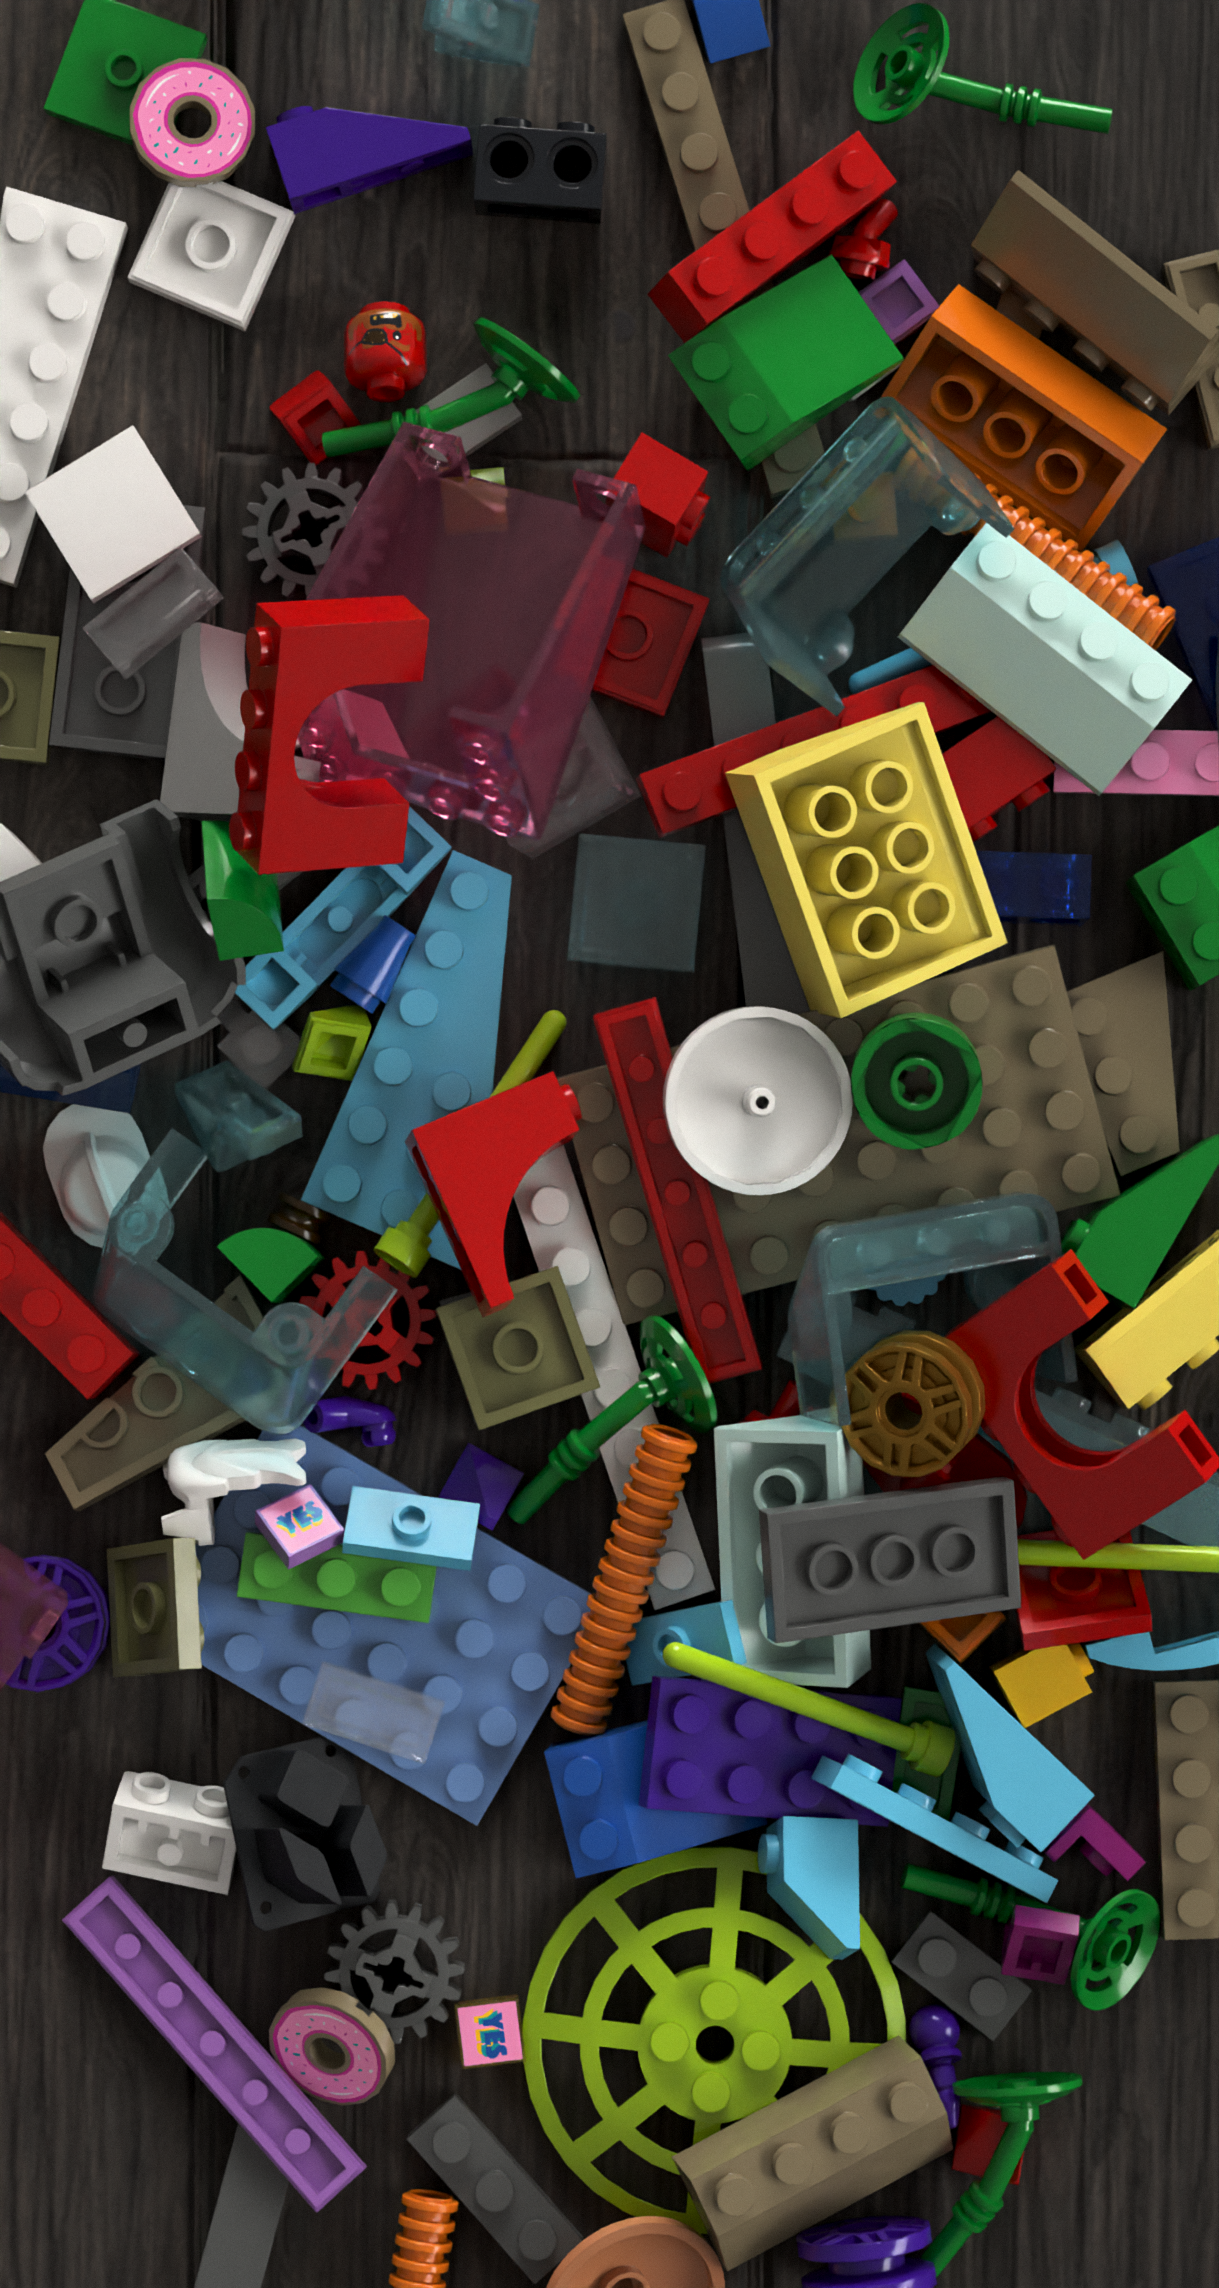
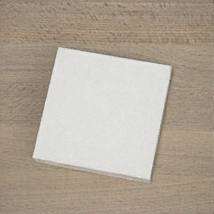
(212, 249)
(113, 514)

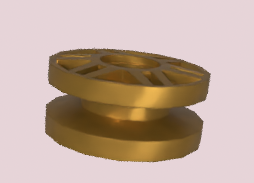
(940, 1380)

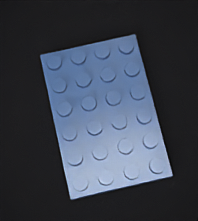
(488, 1651)

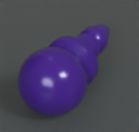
(935, 2033)

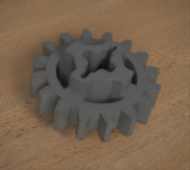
(283, 543)
(424, 1980)

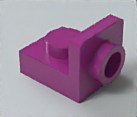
(1103, 1847)
(1039, 1944)

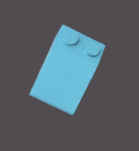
(1023, 1783)

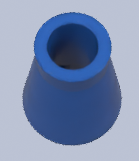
(373, 965)

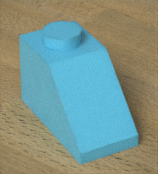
(816, 1878)

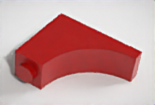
(475, 1165)

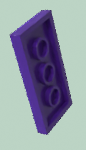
(749, 1757)

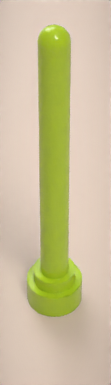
(408, 1242)
(1121, 1556)
(924, 1745)

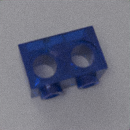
(1039, 886)

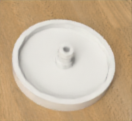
(757, 1100)

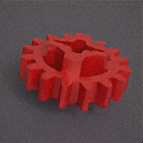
(389, 1339)

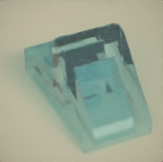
(483, 29)
(235, 1116)

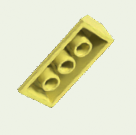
(1168, 1327)

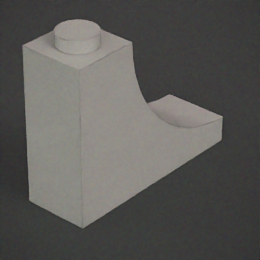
(208, 726)

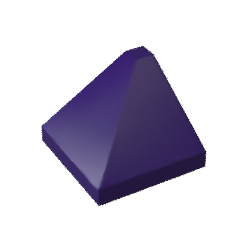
(484, 1481)

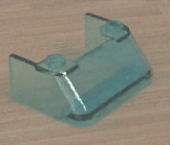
(842, 535)
(988, 1238)
(261, 1375)

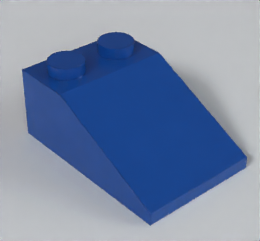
(599, 1810)

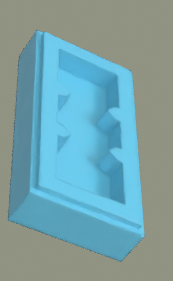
(411, 1528)
(703, 1627)

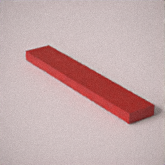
(677, 1196)

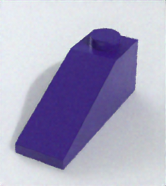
(346, 152)

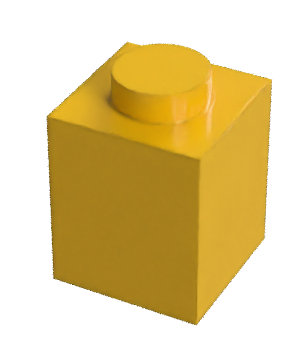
(1042, 1680)

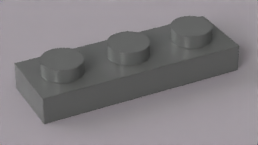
(495, 2188)

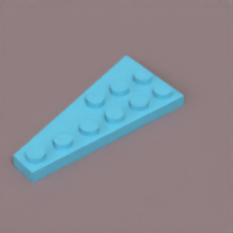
(425, 1055)

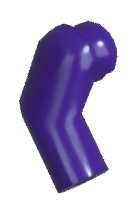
(353, 1412)

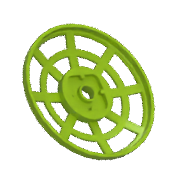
(678, 2013)

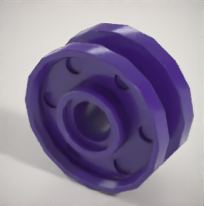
(79, 1633)
(868, 2253)

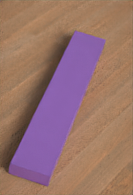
(214, 2043)

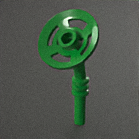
(922, 76)
(518, 371)
(657, 1385)
(1096, 1939)
(1019, 2101)

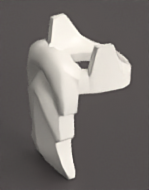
(219, 1466)

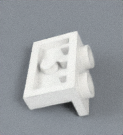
(171, 1832)

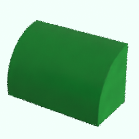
(239, 901)
(272, 1259)

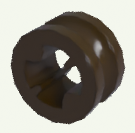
(299, 1217)

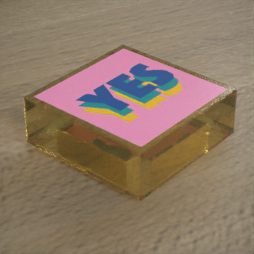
(490, 2031)

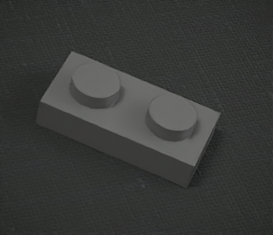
(960, 1974)

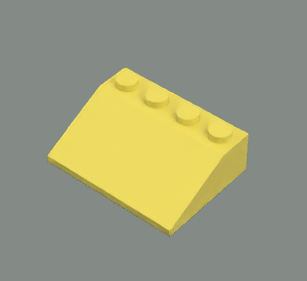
(867, 860)

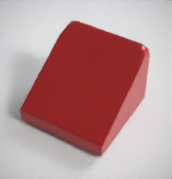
(309, 411)
(977, 2139)

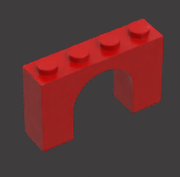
(298, 660)
(1086, 1491)

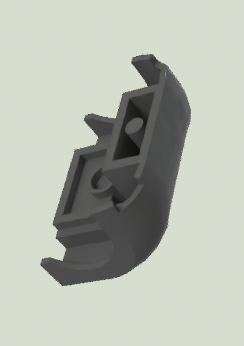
(107, 957)

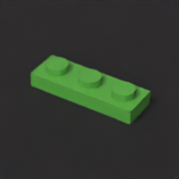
(338, 1582)

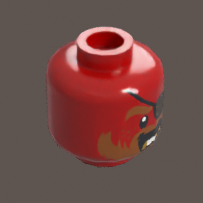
(385, 351)

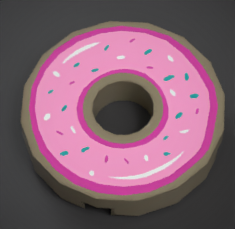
(199, 86)
(314, 2067)

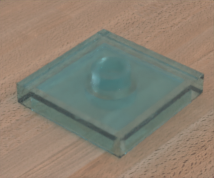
(636, 903)

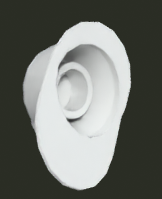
(91, 1164)

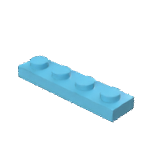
(914, 1813)

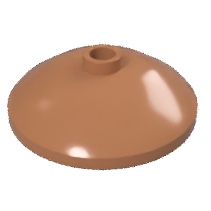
(641, 2255)

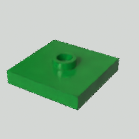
(108, 59)

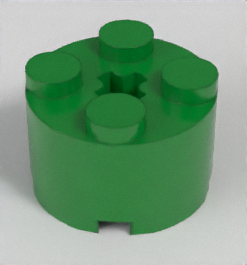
(929, 1115)

